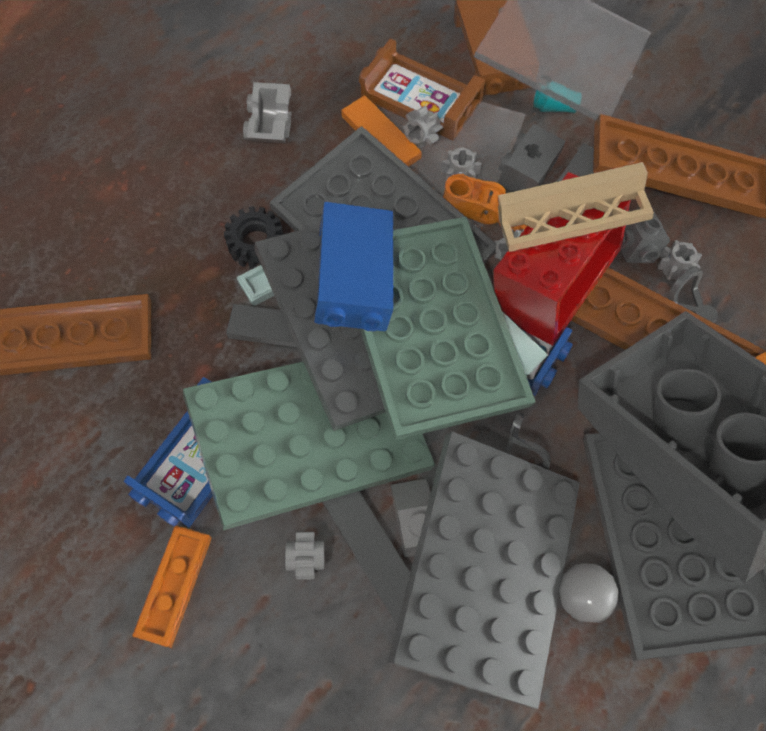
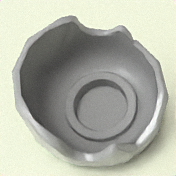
(588, 593)

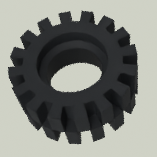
(244, 225)

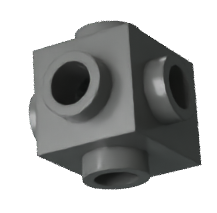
(644, 241)

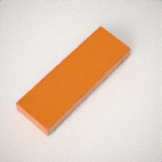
(367, 115)
(172, 587)

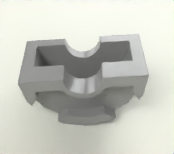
(269, 112)

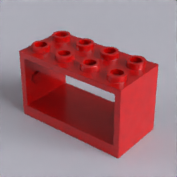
(550, 281)

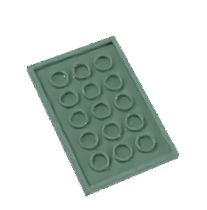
(447, 339)
(276, 451)

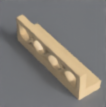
(569, 201)

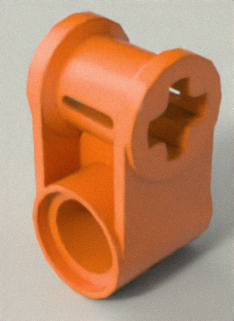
(474, 197)

